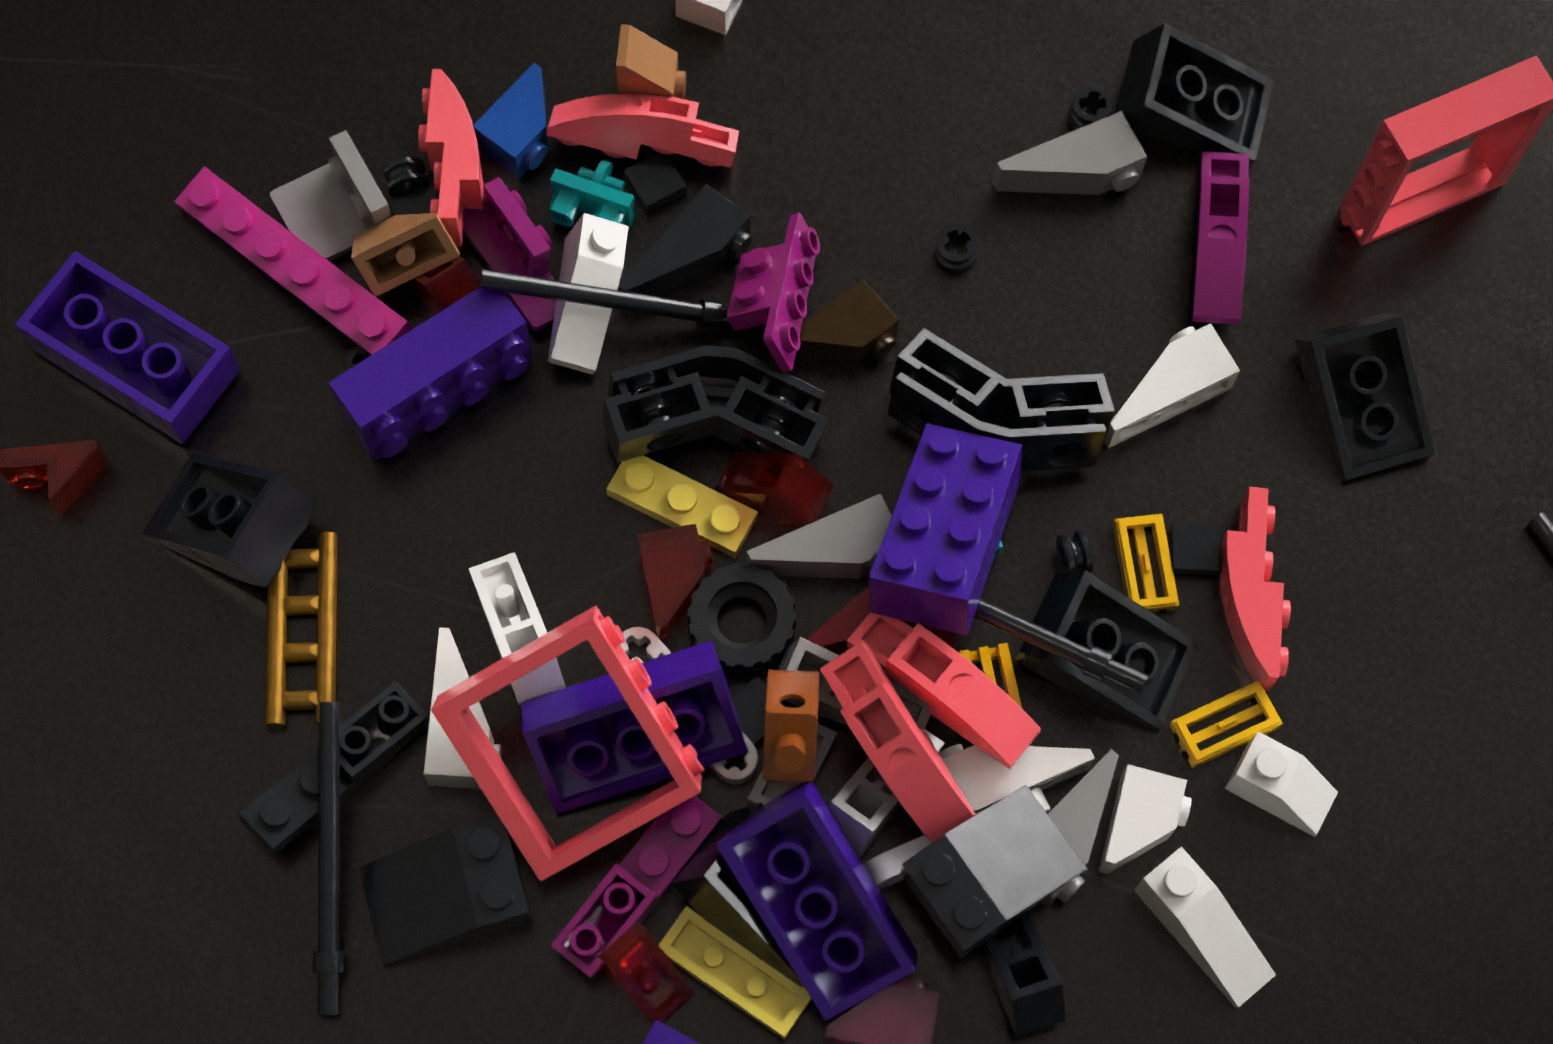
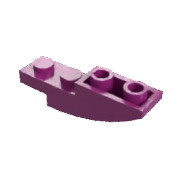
(1221, 238)
(637, 883)

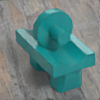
(591, 193)

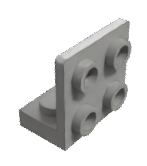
(332, 201)

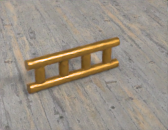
(321, 651)

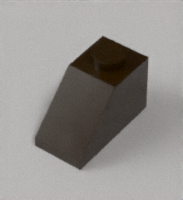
(849, 329)

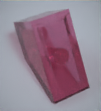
(891, 1016)

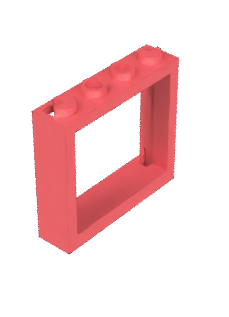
(1499, 109)
(500, 787)

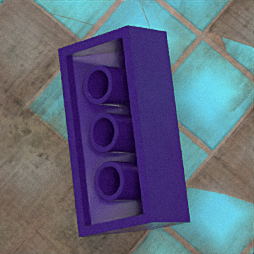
(594, 745)
(818, 900)

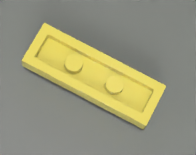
(682, 502)
(734, 973)

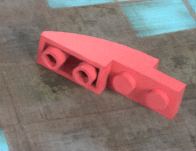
(627, 120)
(451, 154)
(1251, 602)
(950, 686)
(895, 742)

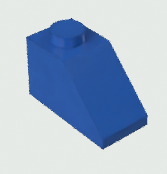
(516, 125)

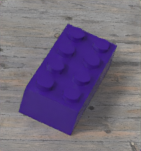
(128, 347)
(432, 372)
(945, 529)

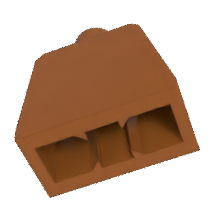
(791, 732)

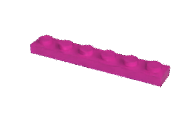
(291, 263)

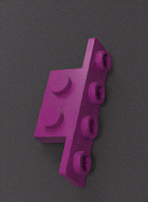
(513, 245)
(774, 290)

